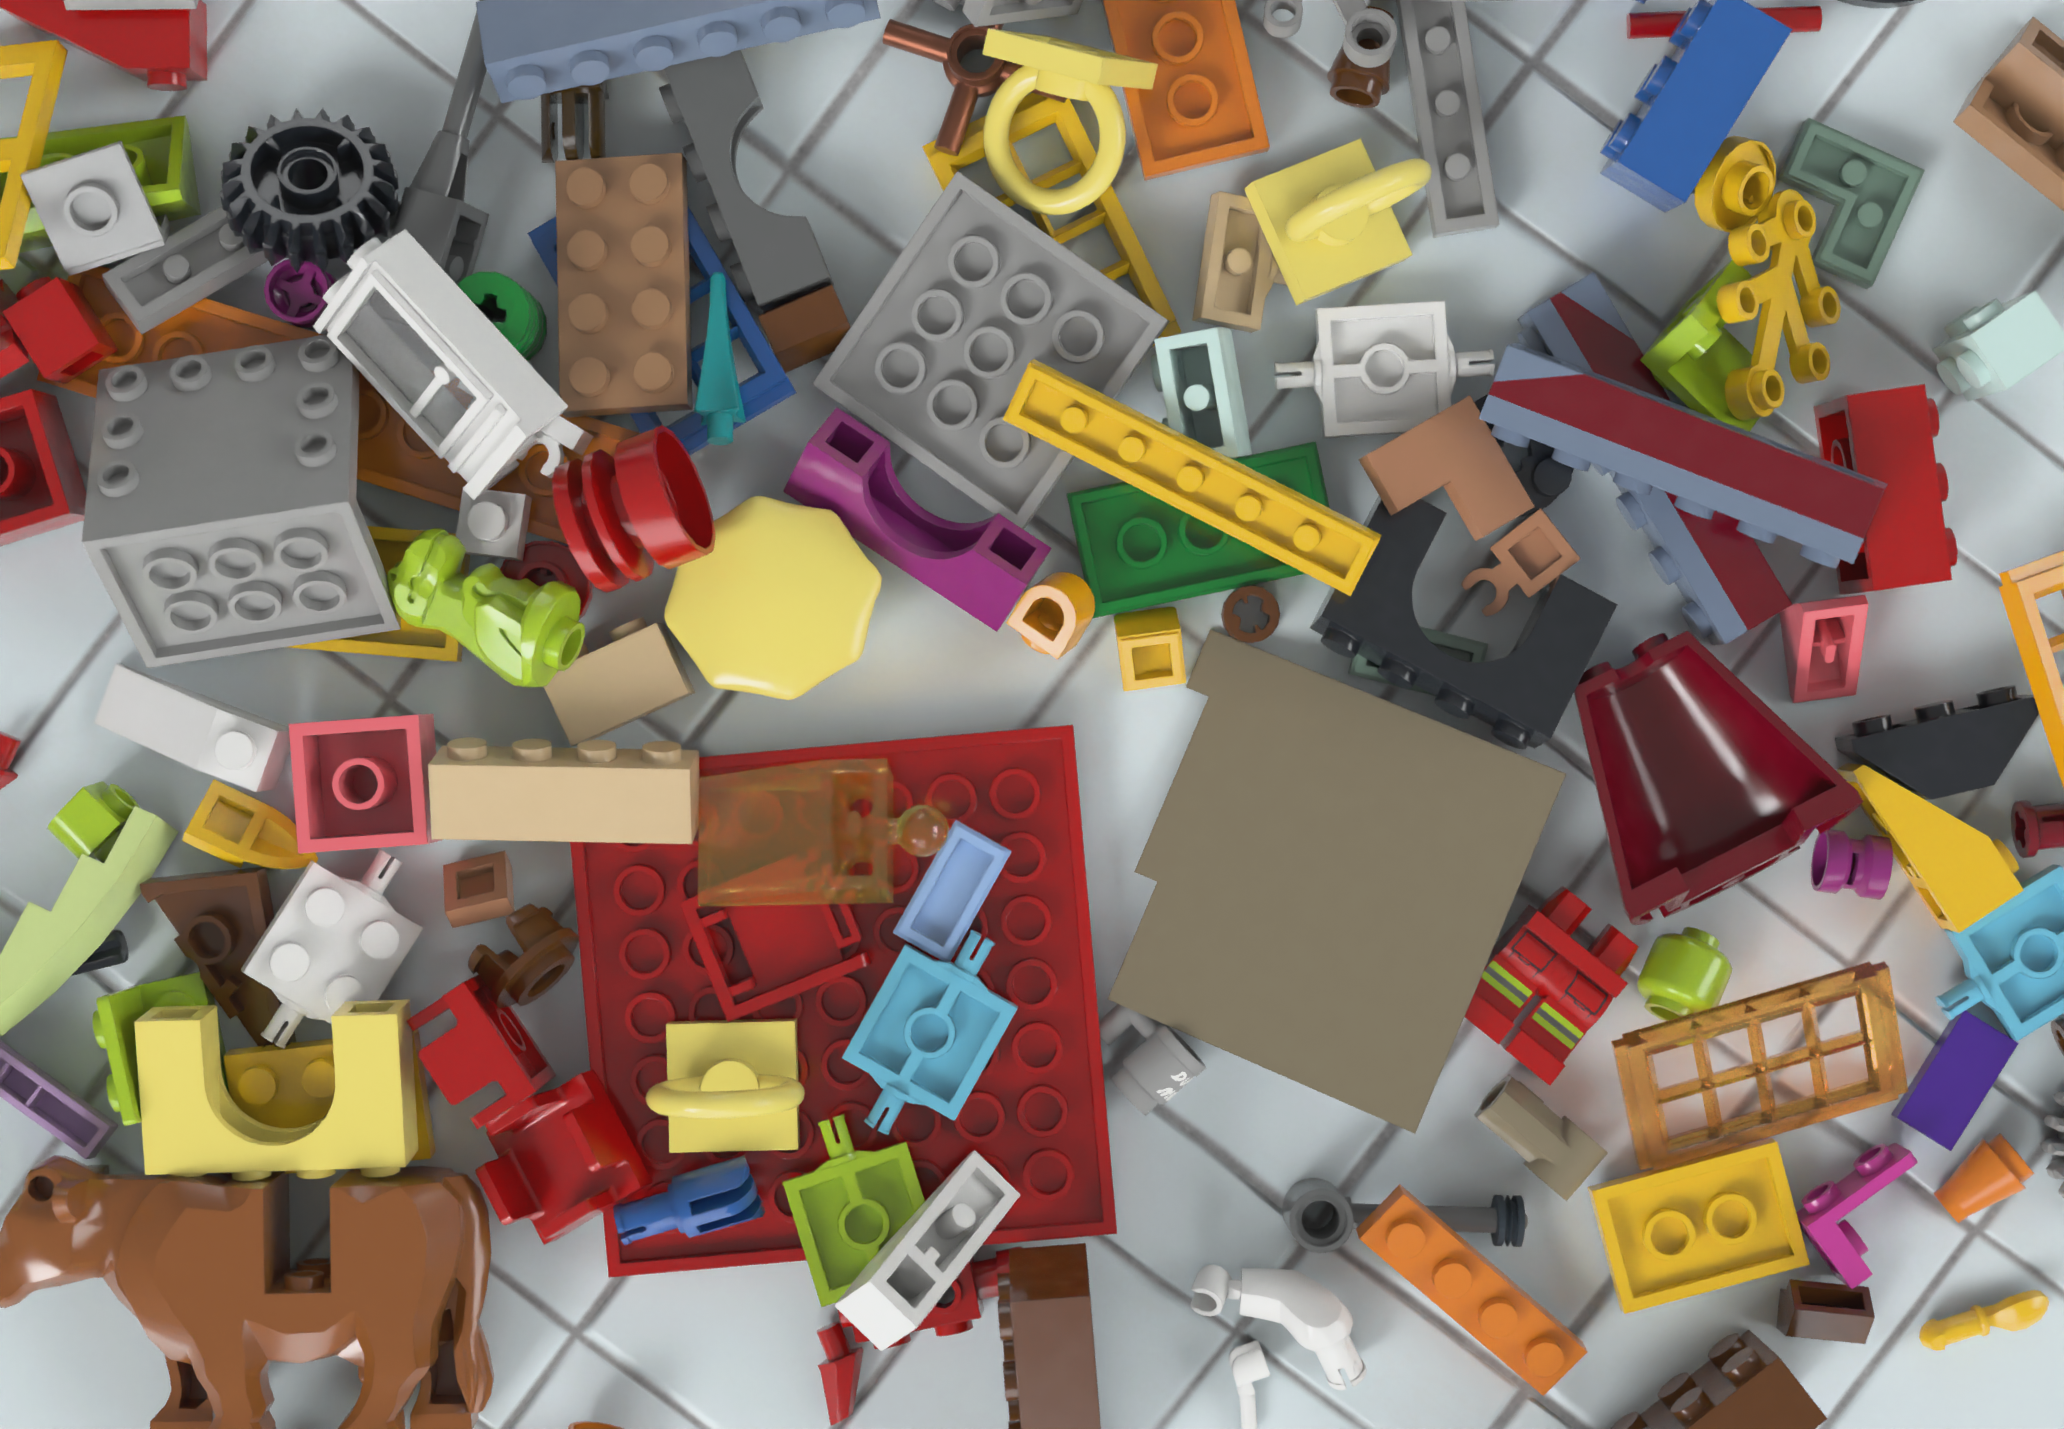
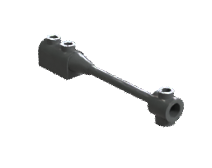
(434, 202)

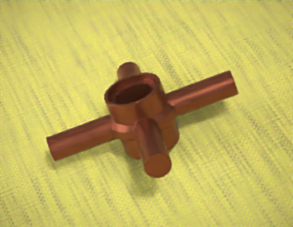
(966, 85)

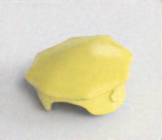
(774, 600)

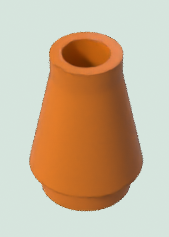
(1984, 1178)

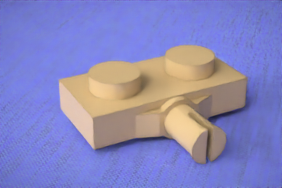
(1234, 266)

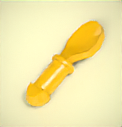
(2012, 1314)

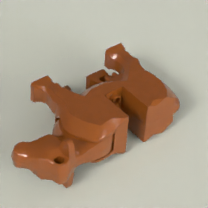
(217, 1294)

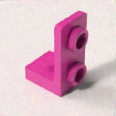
(1828, 1202)

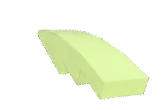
(55, 943)

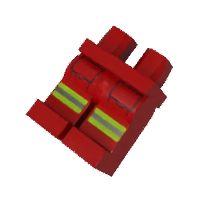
(1547, 988)

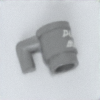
(1156, 1066)

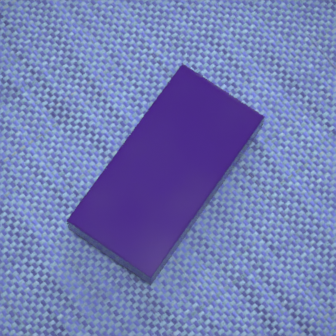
(1954, 1079)

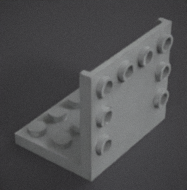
(233, 503)

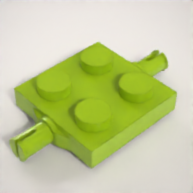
(850, 1208)

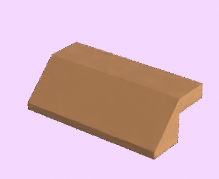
(2020, 109)

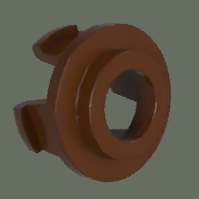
(543, 964)

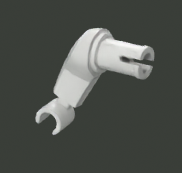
(1295, 1301)

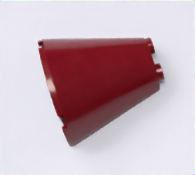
(1697, 776)

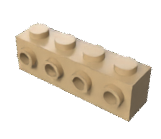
(564, 792)

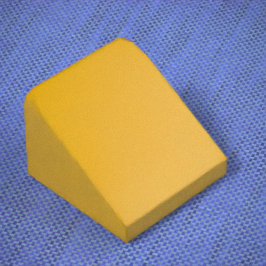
(1150, 648)

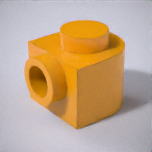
(1054, 613)

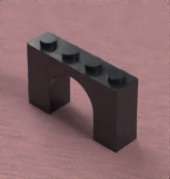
(1515, 694)

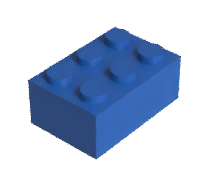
(1692, 100)

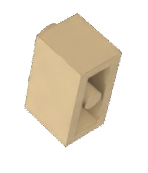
(618, 682)

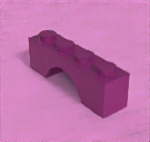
(971, 564)

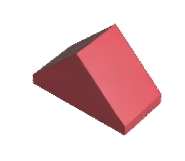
(1823, 647)

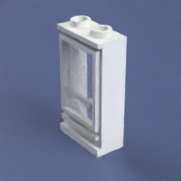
(438, 360)

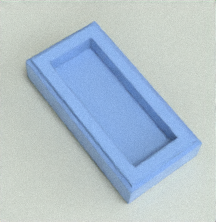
(952, 892)

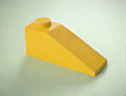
(1946, 860)

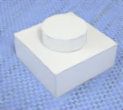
(494, 524)

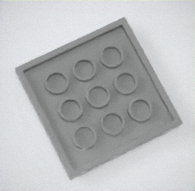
(955, 333)

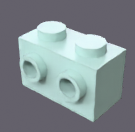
(1998, 345)
(1203, 389)

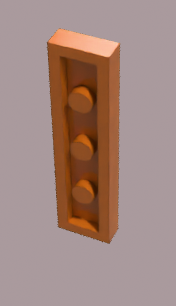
(1471, 1290)

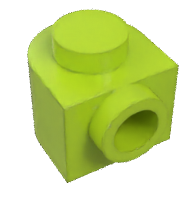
(93, 820)

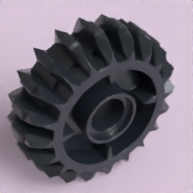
(309, 189)

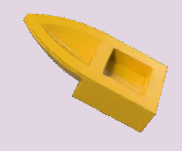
(244, 831)

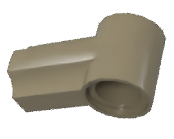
(1550, 1145)

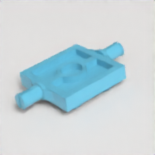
(2015, 958)
(929, 1032)

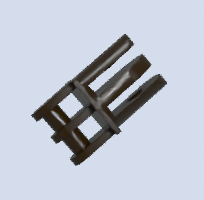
(573, 122)

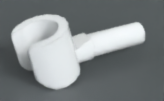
(1248, 1366)

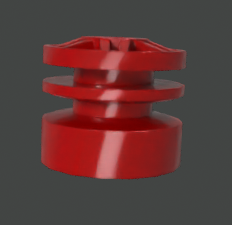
(633, 509)

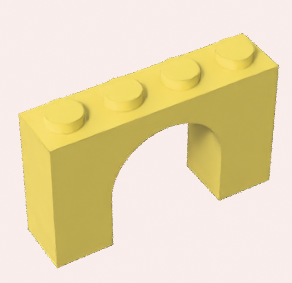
(199, 1129)

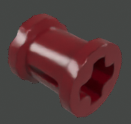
(2037, 827)

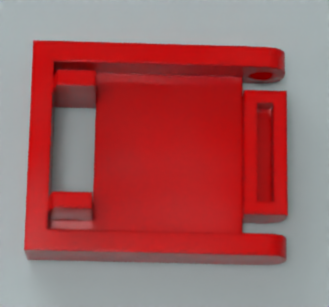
(785, 948)

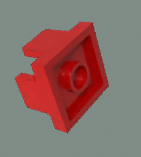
(482, 1049)
(561, 1159)

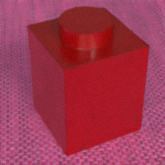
(59, 329)

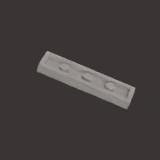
(1448, 115)

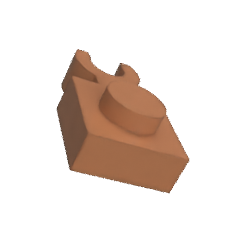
(1528, 557)

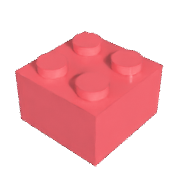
(362, 782)

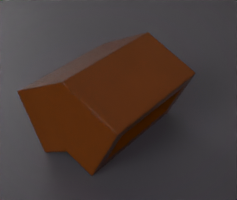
(805, 327)
(1825, 1322)

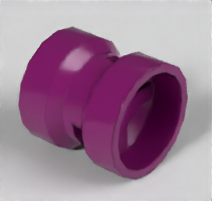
(289, 291)
(1851, 864)

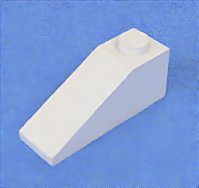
(195, 729)
(927, 1253)

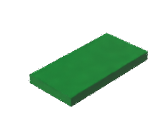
(1152, 554)

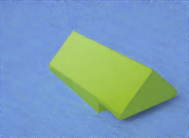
(158, 152)

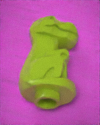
(505, 622)

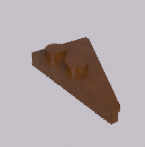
(218, 927)

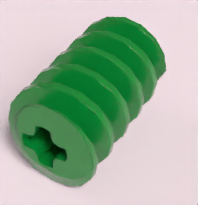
(497, 295)

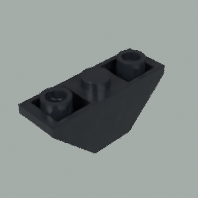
(1945, 747)

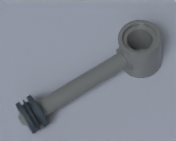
(1504, 1219)

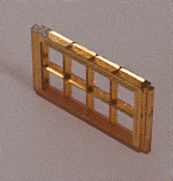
(1877, 1034)

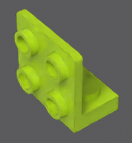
(1699, 353)
(116, 1032)

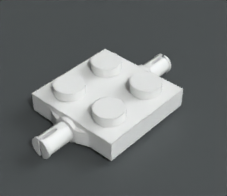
(1382, 367)
(330, 945)

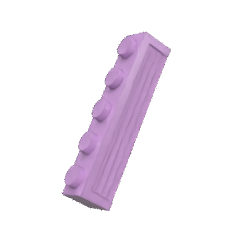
(52, 1104)

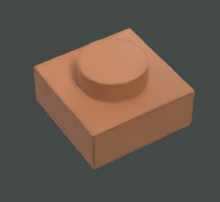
(478, 889)

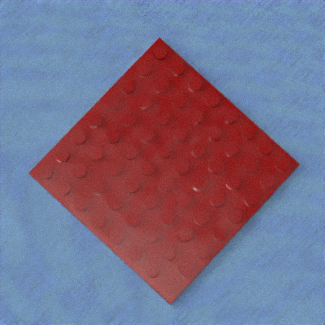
(1039, 1097)

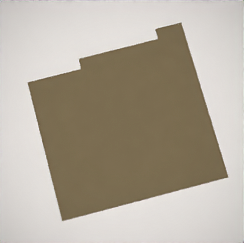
(1328, 880)

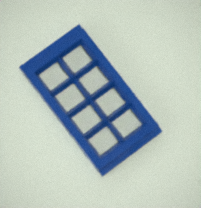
(757, 393)

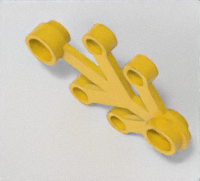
(1786, 230)

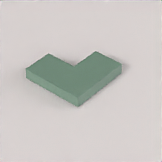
(1868, 195)

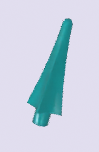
(718, 387)

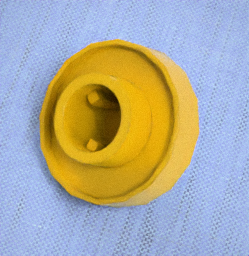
(1736, 184)

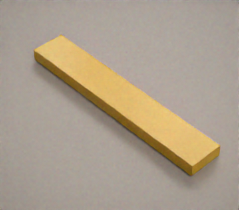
(1192, 477)

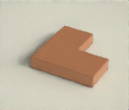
(1454, 453)

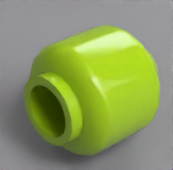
(1683, 974)

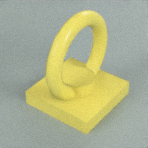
(1068, 72)
(1335, 217)
(730, 1086)

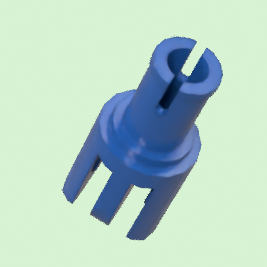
(694, 1203)

